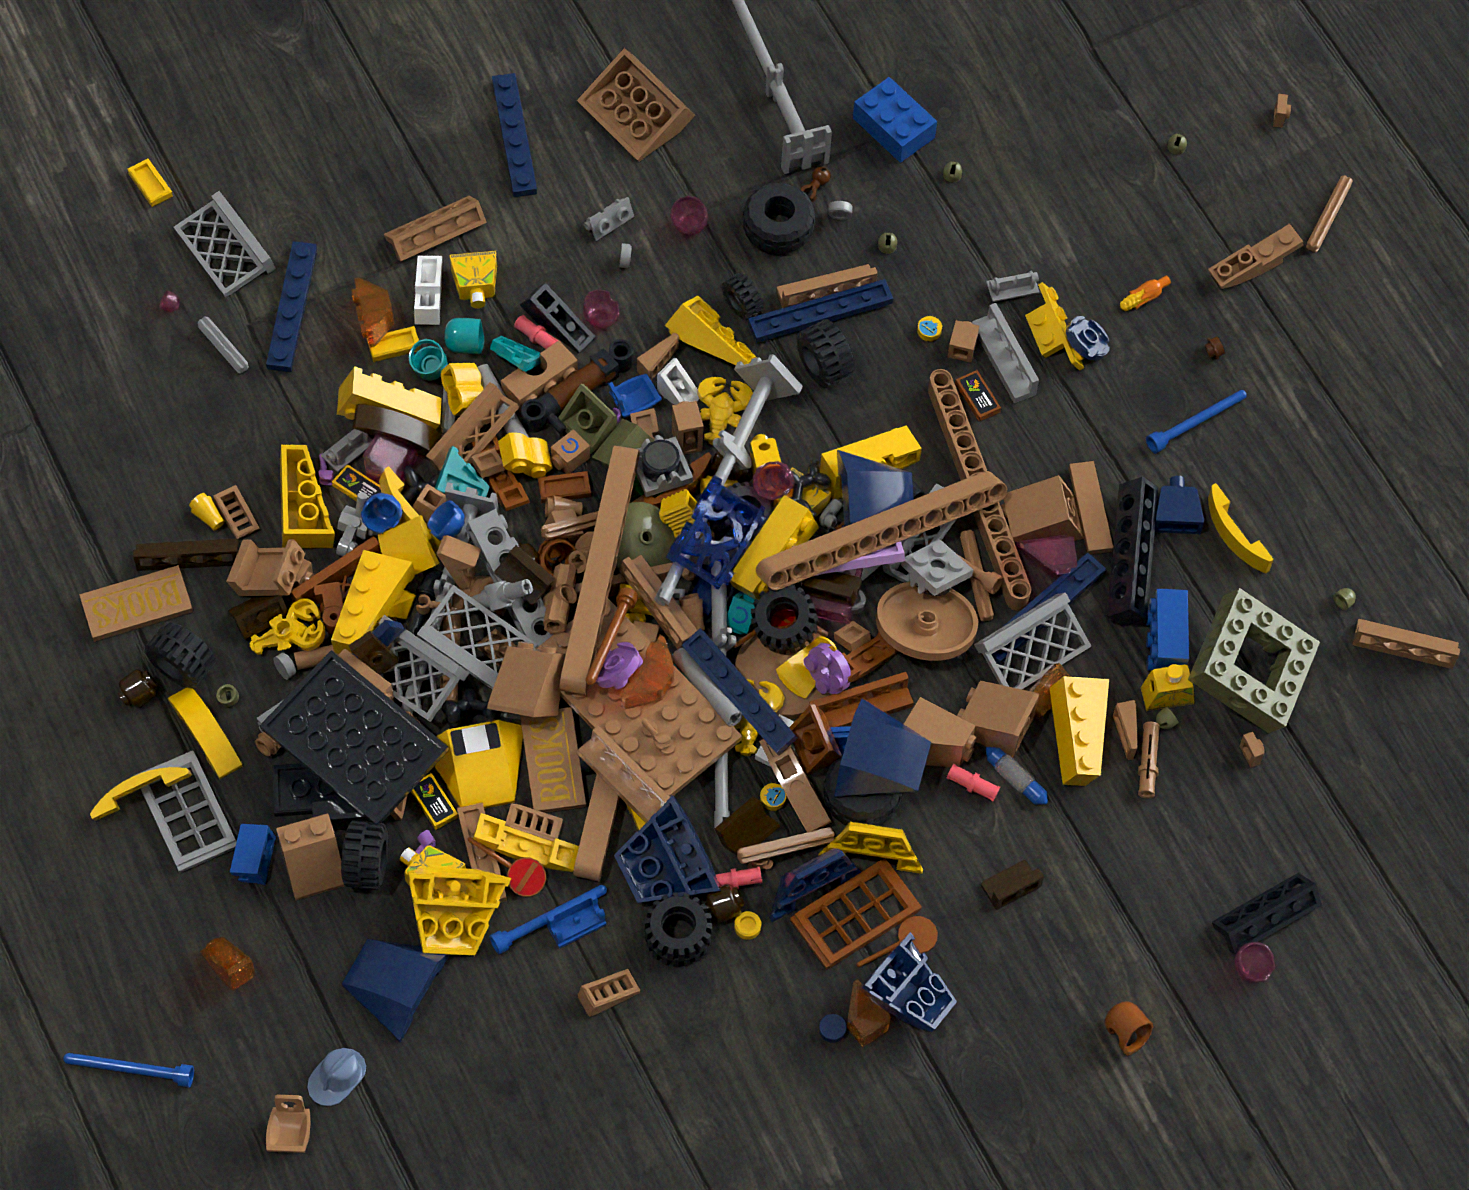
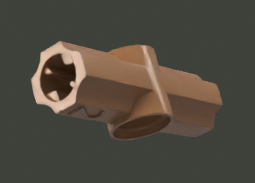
(560, 598)

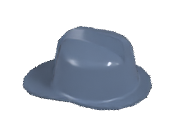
(336, 1076)

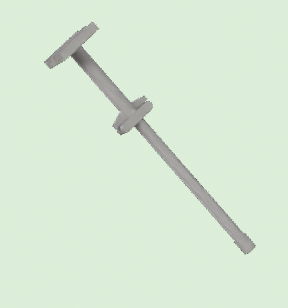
(800, 146)
(769, 381)
(473, 507)
(724, 641)

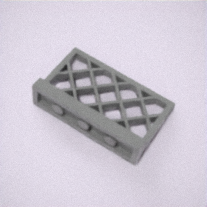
(239, 231)
(1024, 624)
(459, 654)
(435, 660)

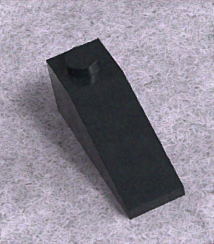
(557, 318)

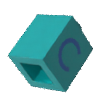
(739, 613)

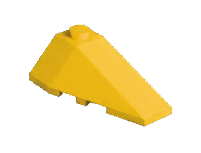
(699, 327)

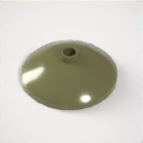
(645, 519)

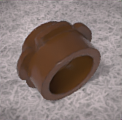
(1214, 348)

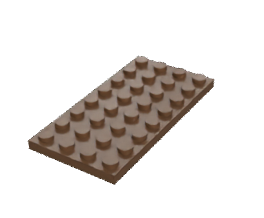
(692, 723)

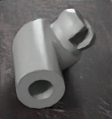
(828, 516)

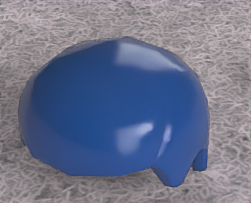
(381, 512)
(446, 520)

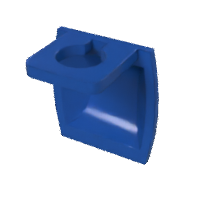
(634, 395)

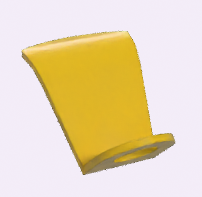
(795, 674)

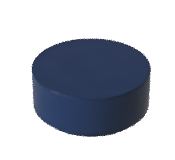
(832, 1028)

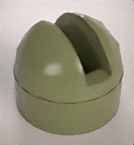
(1177, 149)
(952, 177)
(887, 248)
(1344, 598)
(223, 698)
(1166, 719)

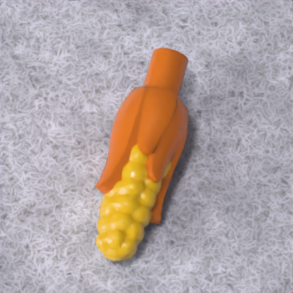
(1146, 292)

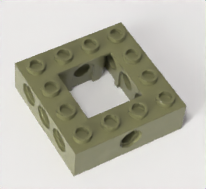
(1215, 672)

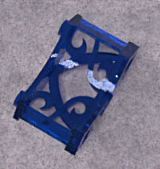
(689, 544)

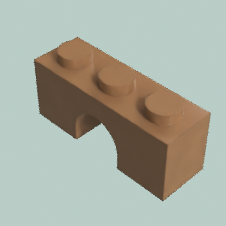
(557, 364)

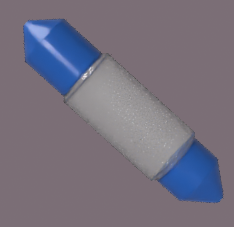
(1016, 775)

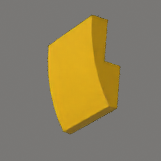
(410, 543)

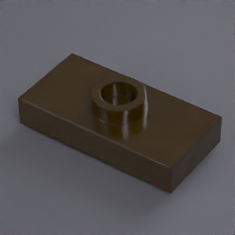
(374, 653)

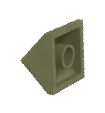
(588, 417)
(624, 435)

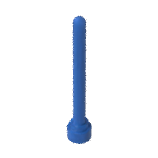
(1158, 440)
(502, 940)
(180, 1074)

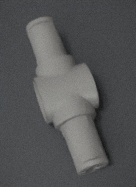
(502, 594)

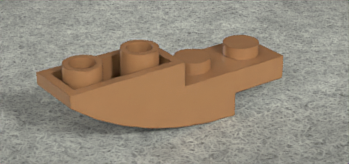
(1256, 260)
(797, 787)

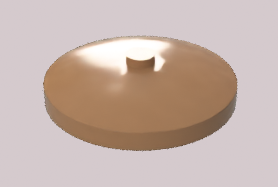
(926, 624)
(760, 664)

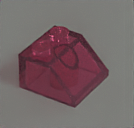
(388, 452)
(1051, 552)

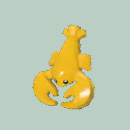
(722, 407)
(290, 630)
(775, 699)

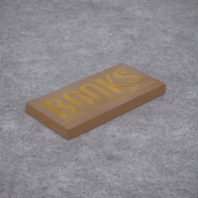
(136, 603)
(553, 762)

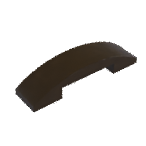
(397, 426)

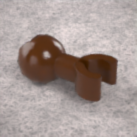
(819, 178)

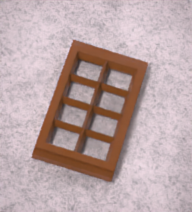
(814, 939)

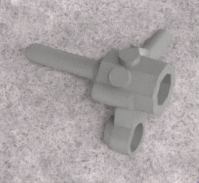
(351, 523)

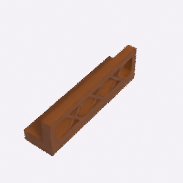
(336, 572)
(886, 694)

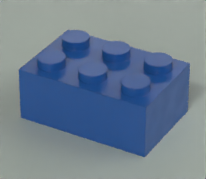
(894, 119)
(1168, 629)

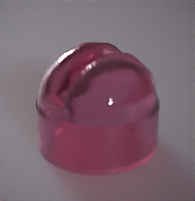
(169, 301)

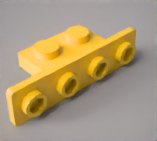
(1050, 328)

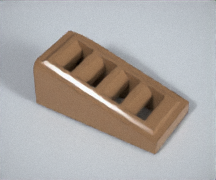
(657, 357)
(226, 495)
(1126, 724)
(534, 815)
(593, 1000)

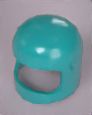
(464, 336)
(428, 361)

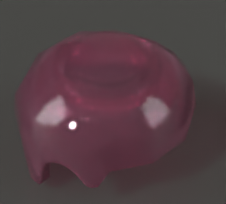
(689, 215)
(600, 309)
(773, 480)
(1254, 962)

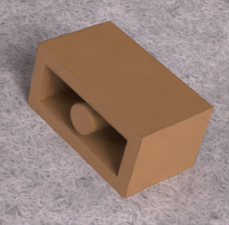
(687, 426)

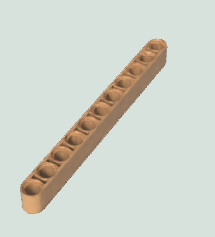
(985, 520)
(880, 530)
(599, 569)
(602, 809)

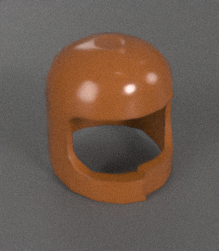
(551, 549)
(1124, 1020)

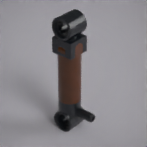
(602, 369)

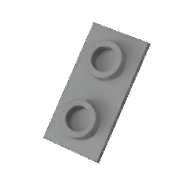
(610, 219)
(1013, 286)
(347, 449)

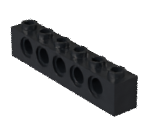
(1132, 552)

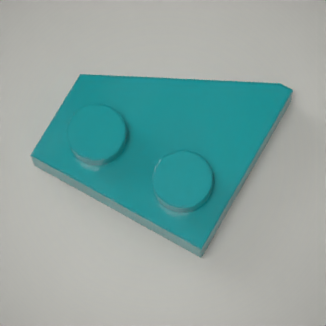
(516, 353)
(460, 474)

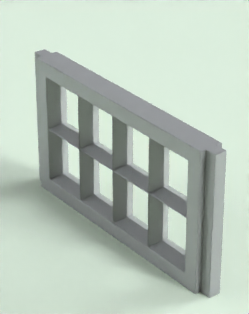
(206, 852)

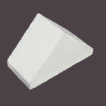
(675, 384)

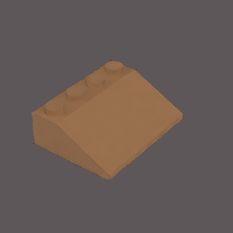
(635, 106)

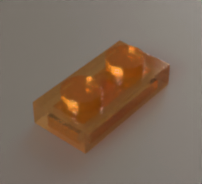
(1042, 688)

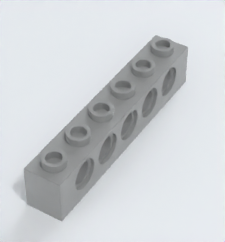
(495, 524)

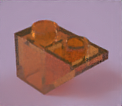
(866, 1018)

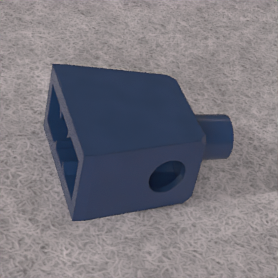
(1178, 509)

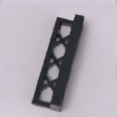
(1269, 914)

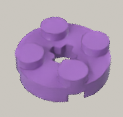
(619, 666)
(828, 669)

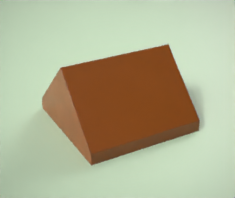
(815, 740)

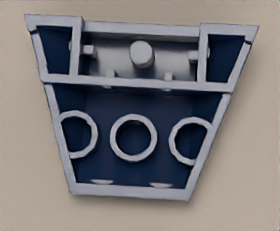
(871, 487)
(881, 755)
(666, 857)
(809, 877)
(392, 981)
(909, 987)

